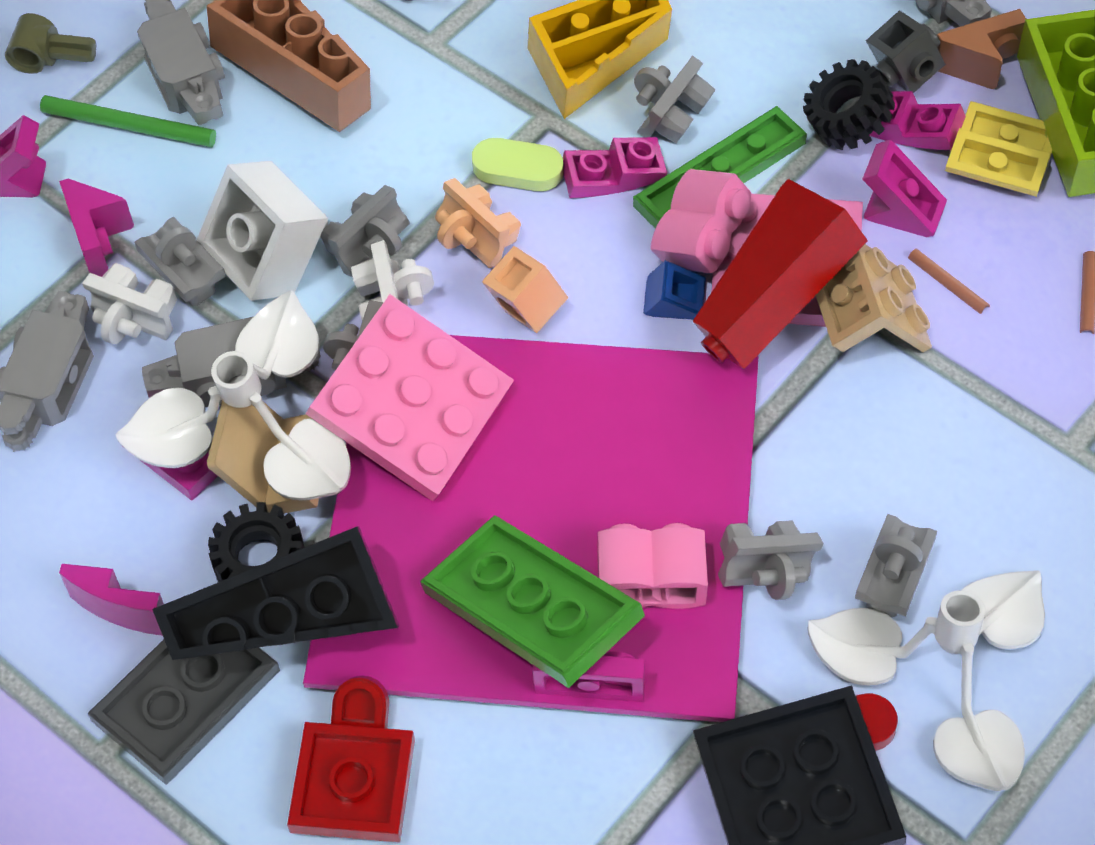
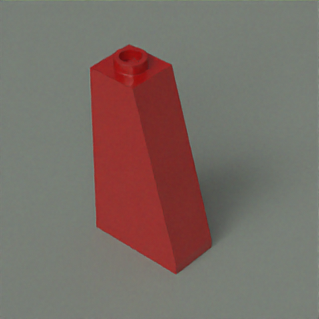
(777, 272)

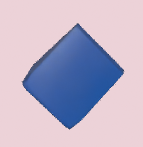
(673, 292)

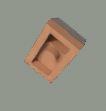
(977, 49)

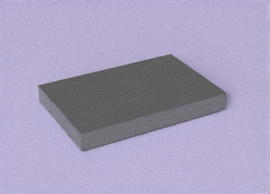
(176, 707)

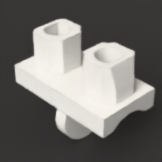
(387, 277)
(128, 311)

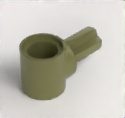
(38, 44)

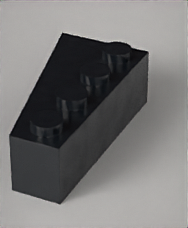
(292, 599)

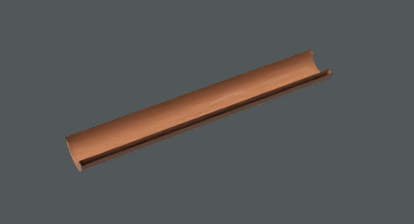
(948, 281)
(1087, 313)

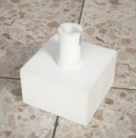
(261, 229)

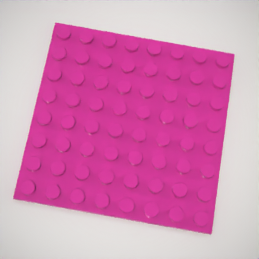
(567, 453)

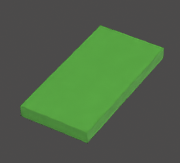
(533, 600)

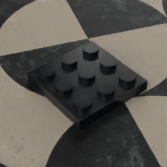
(800, 776)

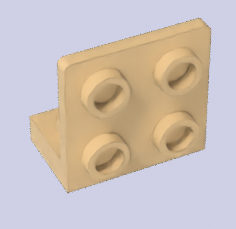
(872, 296)
(239, 455)

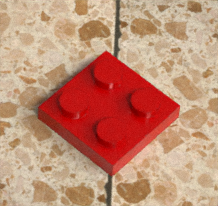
(351, 782)

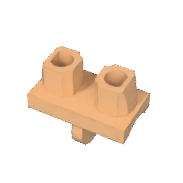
(469, 221)

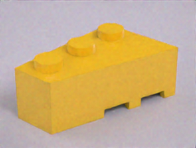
(593, 43)

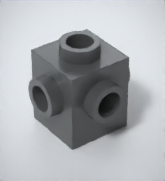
(905, 52)

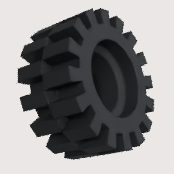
(859, 119)
(247, 529)

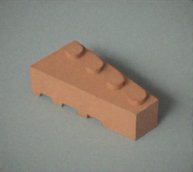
(293, 55)

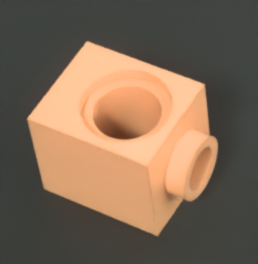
(525, 289)

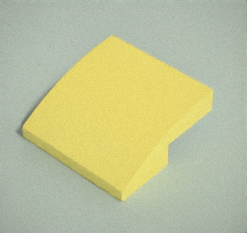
(1001, 149)

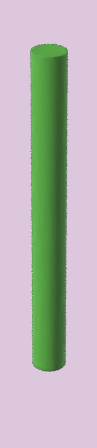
(128, 121)

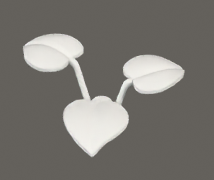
(279, 339)
(1010, 615)

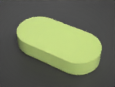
(517, 164)

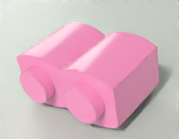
(701, 220)
(655, 566)

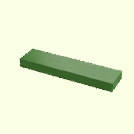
(742, 153)

